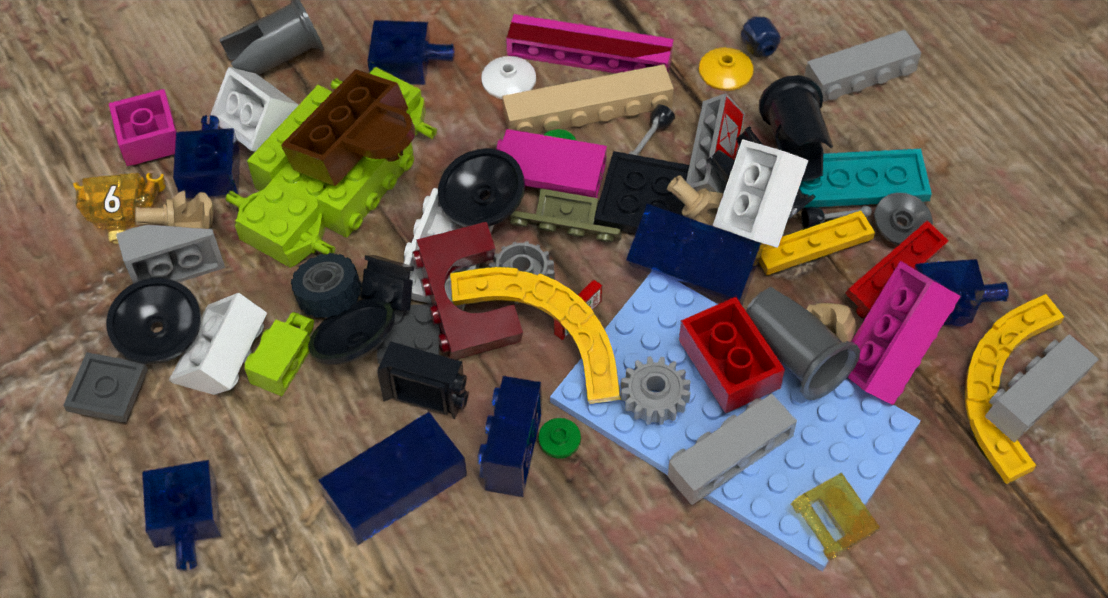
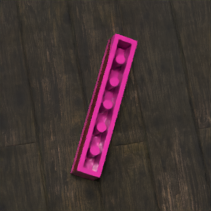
(585, 45)

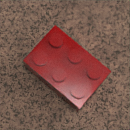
(731, 354)

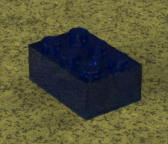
(511, 436)

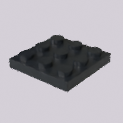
(633, 184)

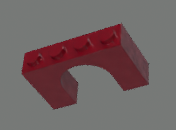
(462, 332)

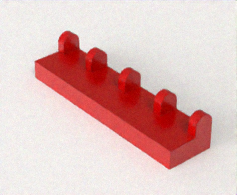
(915, 249)

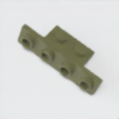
(566, 212)

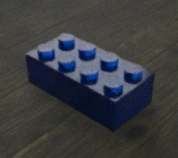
(694, 253)
(393, 478)

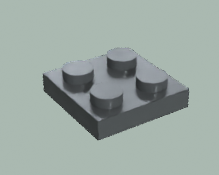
(414, 330)
(105, 387)

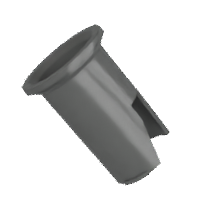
(272, 40)
(803, 343)

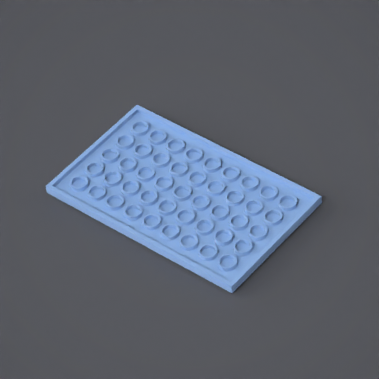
(832, 434)

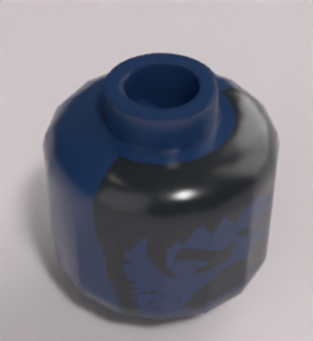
(760, 36)

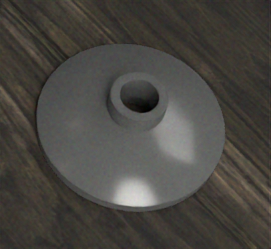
(903, 209)

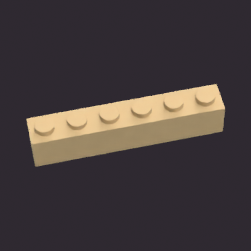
(588, 100)

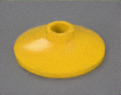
(726, 69)

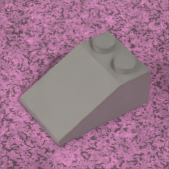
(169, 252)

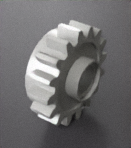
(525, 258)
(655, 405)

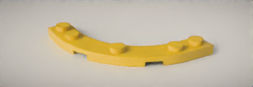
(558, 302)
(983, 381)

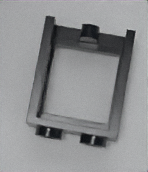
(423, 379)

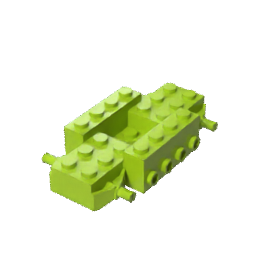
(294, 209)

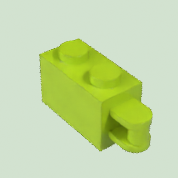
(280, 354)

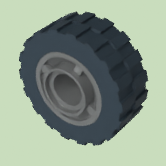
(326, 285)

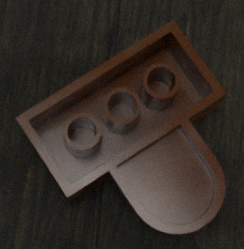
(355, 121)

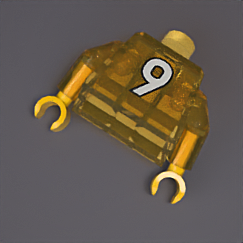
(112, 200)

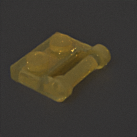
(843, 509)

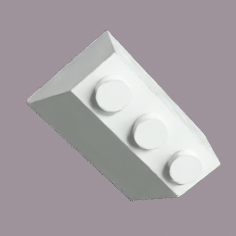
(250, 107)
(760, 193)
(220, 346)

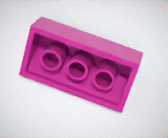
(899, 331)

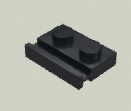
(387, 281)

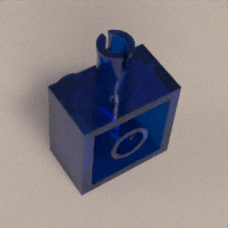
(405, 50)
(207, 160)
(965, 280)
(181, 508)

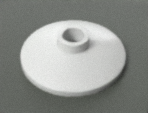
(508, 76)

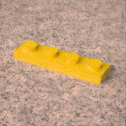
(816, 242)

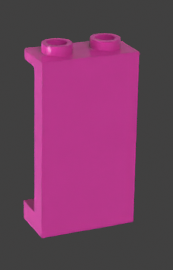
(557, 162)

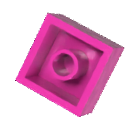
(144, 127)

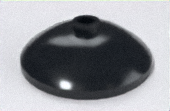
(481, 175)
(148, 306)
(352, 333)

